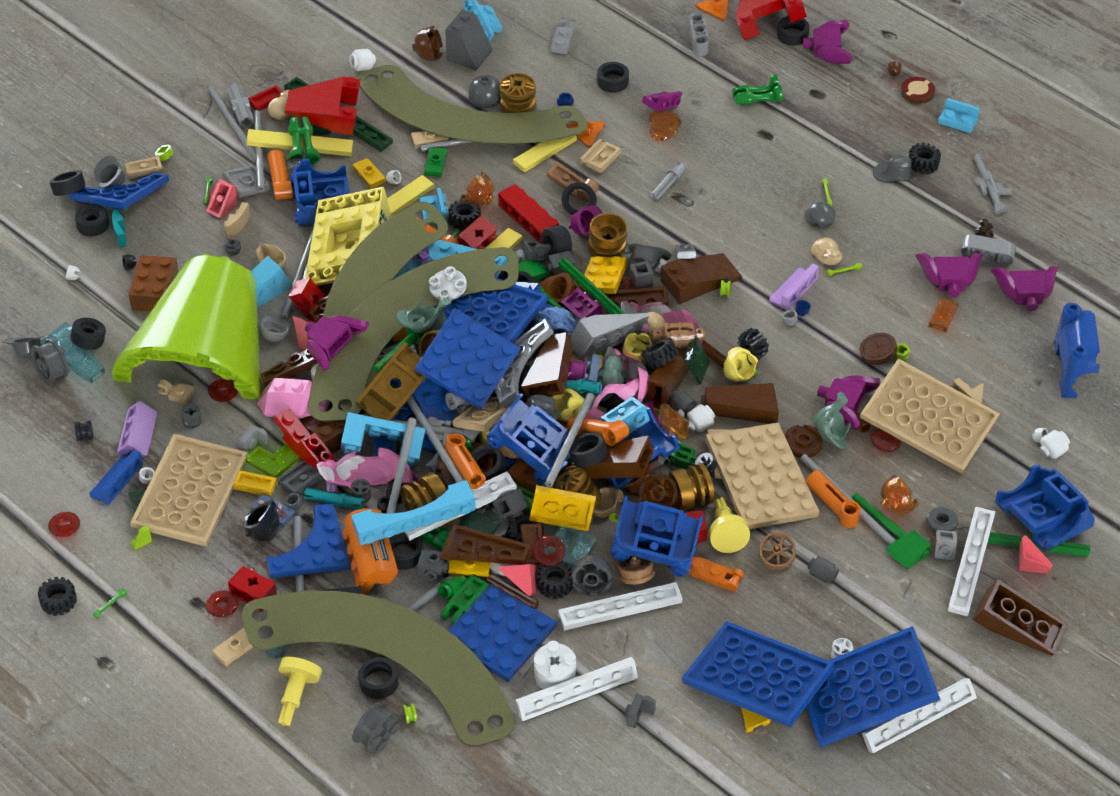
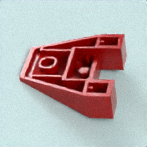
(753, 9)
(322, 101)

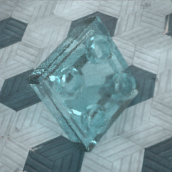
(576, 545)

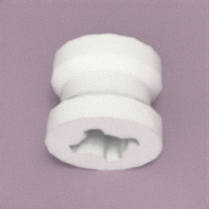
(841, 645)

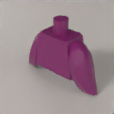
(827, 42)
(950, 273)
(1026, 286)
(330, 336)
(854, 389)

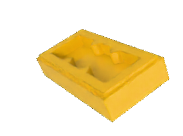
(369, 173)
(254, 483)
(469, 568)

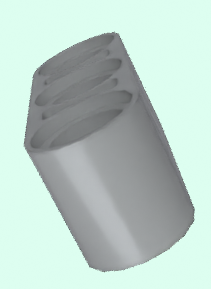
(698, 34)
(994, 250)

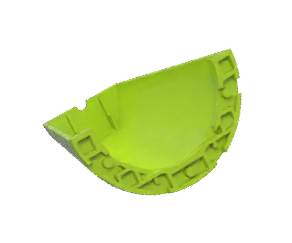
(205, 322)

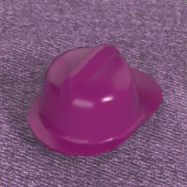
(581, 220)
(577, 370)

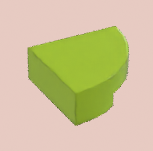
(142, 538)

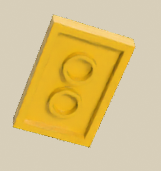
(606, 273)
(562, 508)

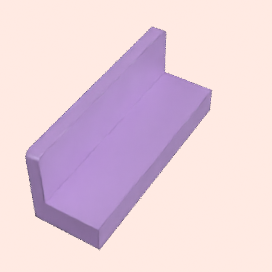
(795, 287)
(137, 429)

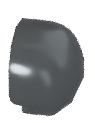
(820, 214)

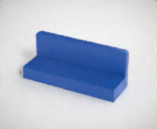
(117, 477)

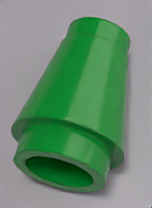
(450, 586)

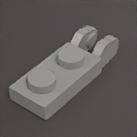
(563, 37)

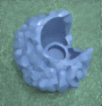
(558, 318)

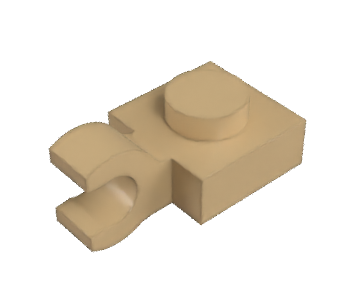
(178, 392)

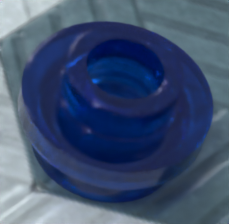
(565, 99)

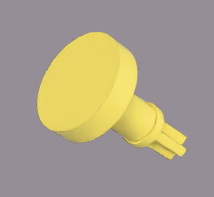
(729, 531)
(299, 672)

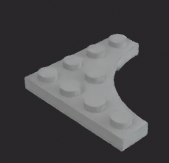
(507, 388)

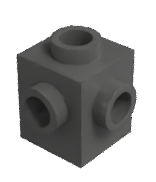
(431, 566)

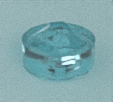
(276, 652)

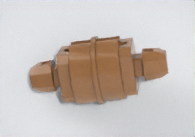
(680, 333)

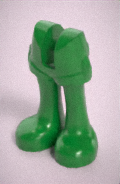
(748, 94)
(305, 132)

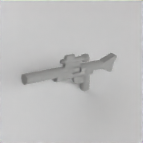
(994, 188)
(443, 432)

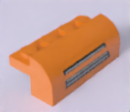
(369, 562)

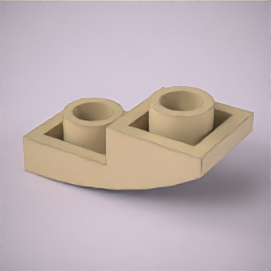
(237, 221)

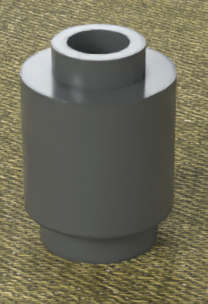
(681, 400)
(823, 569)

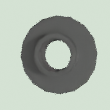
(945, 514)

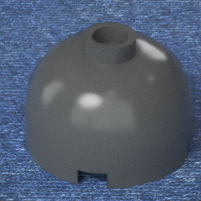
(484, 91)
(592, 575)

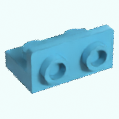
(959, 115)
(438, 201)
(630, 412)

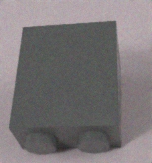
(467, 41)

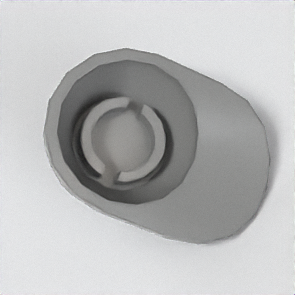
(274, 329)

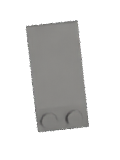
(600, 331)

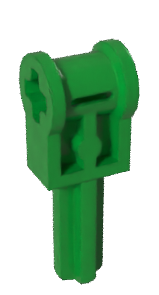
(682, 457)

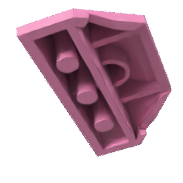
(287, 394)

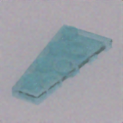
(79, 359)

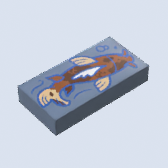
(285, 512)

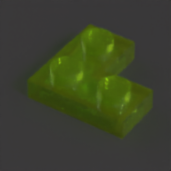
(272, 464)

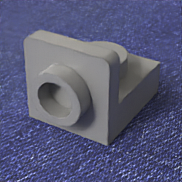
(251, 437)
(945, 544)

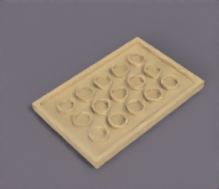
(930, 416)
(762, 475)
(189, 490)

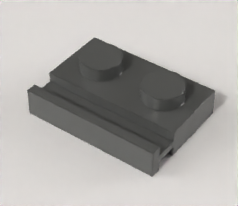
(299, 478)

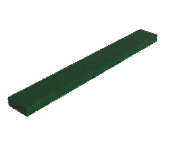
(361, 128)

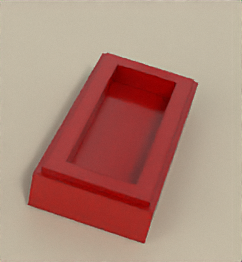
(261, 100)

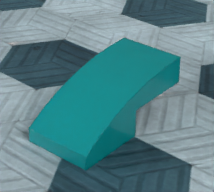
(119, 228)

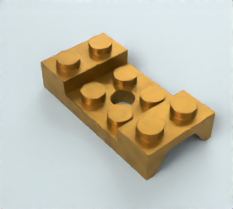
(380, 398)

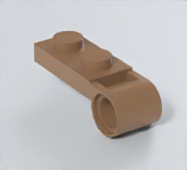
(564, 177)

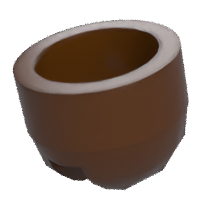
(897, 68)

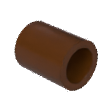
(864, 425)

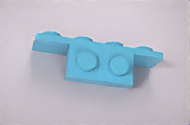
(486, 17)

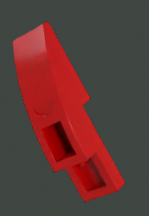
(305, 445)

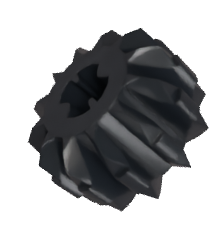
(754, 342)

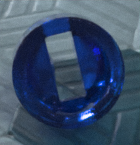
(802, 307)

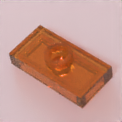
(943, 315)
(673, 421)

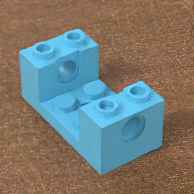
(358, 424)

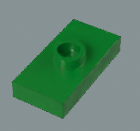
(435, 162)

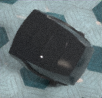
(262, 522)

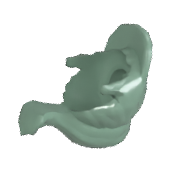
(424, 318)
(612, 373)
(831, 423)

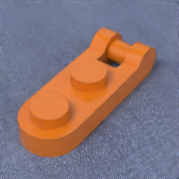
(716, 573)

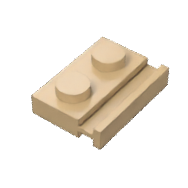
(600, 156)

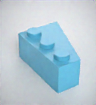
(269, 281)

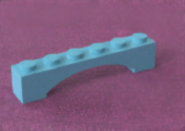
(376, 526)

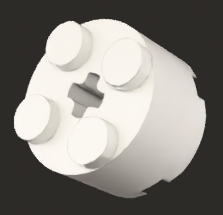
(554, 664)

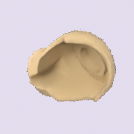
(278, 105)
(826, 251)
(273, 252)
(655, 322)
(609, 501)

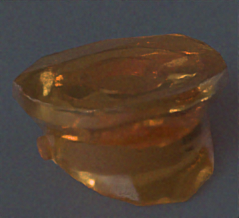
(663, 125)

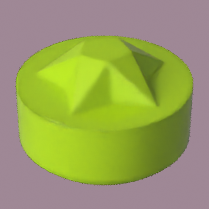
(164, 152)

